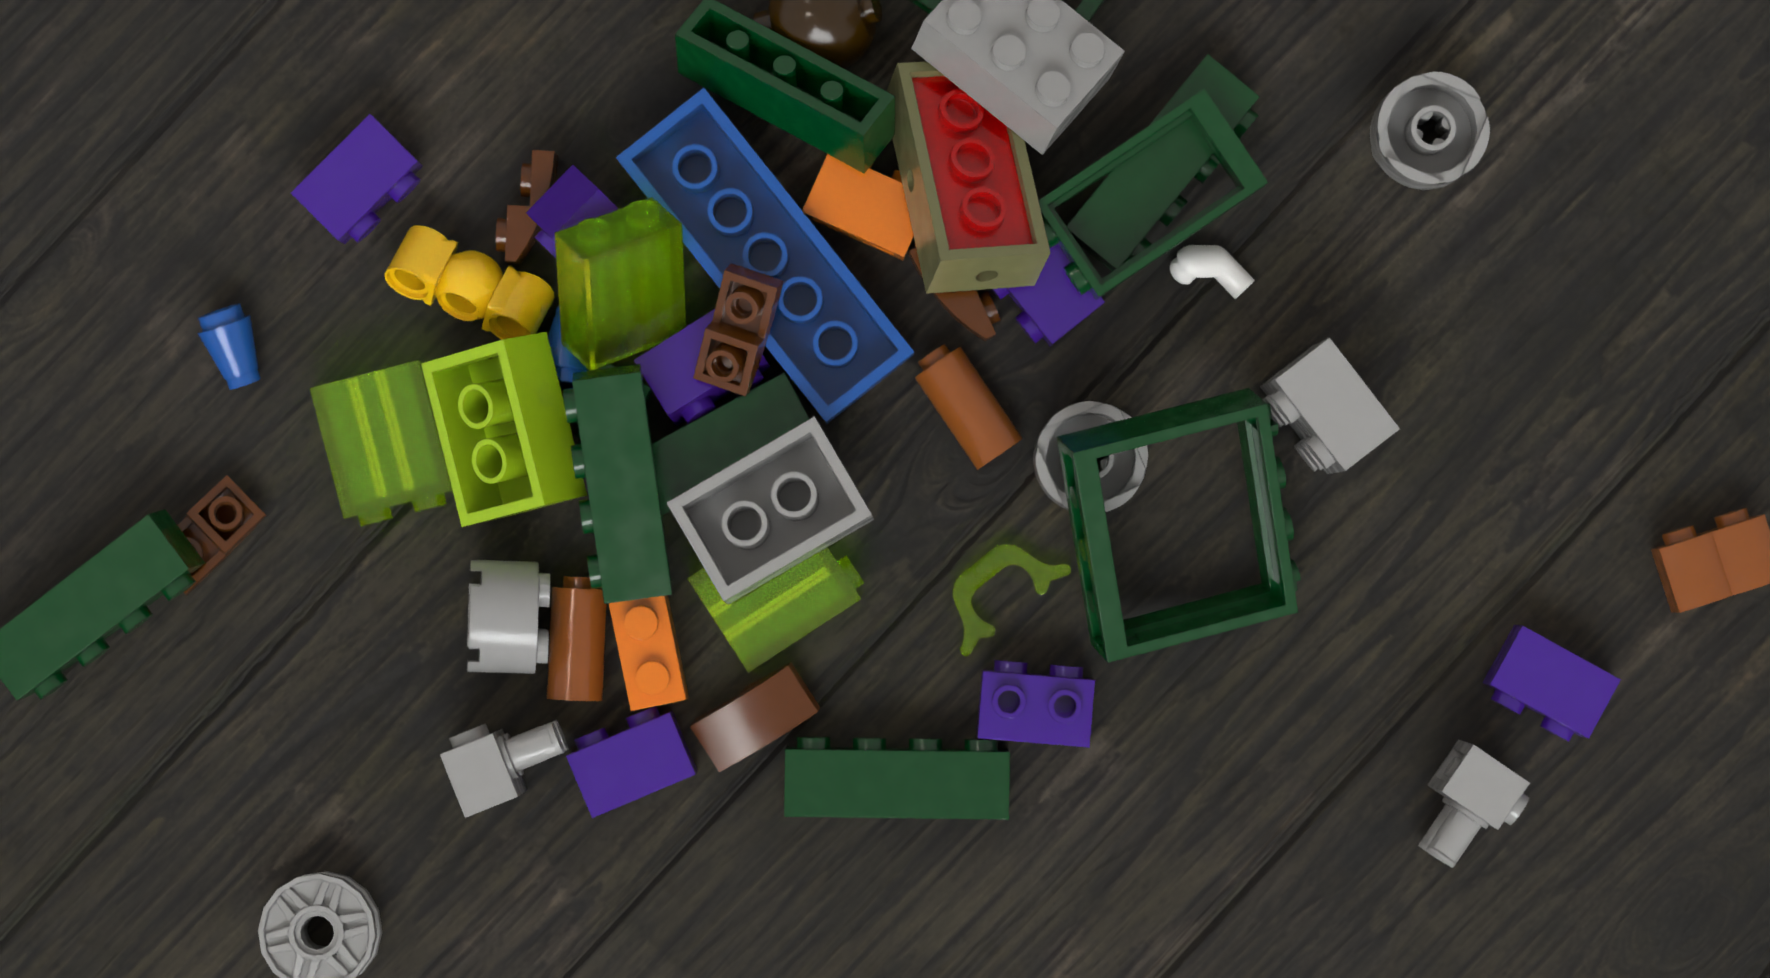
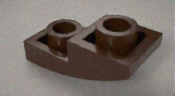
(518, 231)
(968, 308)
(738, 330)
(219, 525)
(755, 717)

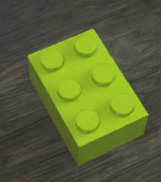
(503, 428)

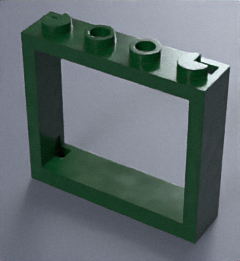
(1270, 520)

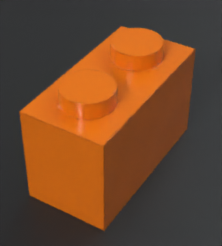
(862, 206)
(649, 652)

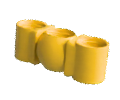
(468, 284)

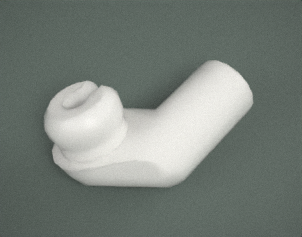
(1210, 262)

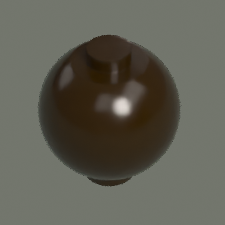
(829, 28)

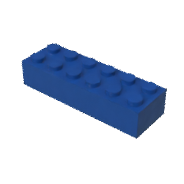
(738, 213)

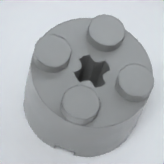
(1458, 118)
(1119, 472)
(506, 617)

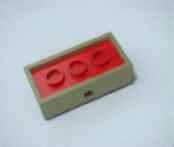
(964, 187)

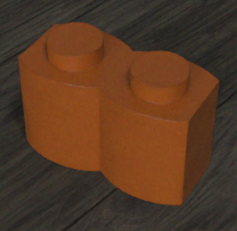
(1715, 562)

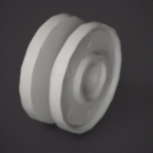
(328, 895)

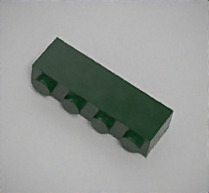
(785, 84)
(1150, 183)
(725, 437)
(620, 483)
(94, 603)
(897, 781)

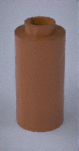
(966, 405)
(576, 641)

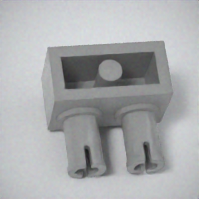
(489, 766)
(1476, 795)

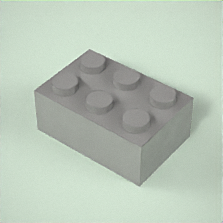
(1020, 60)
(1327, 409)
(770, 511)

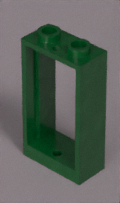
(1223, 144)

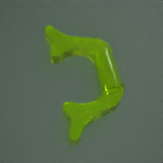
(984, 570)

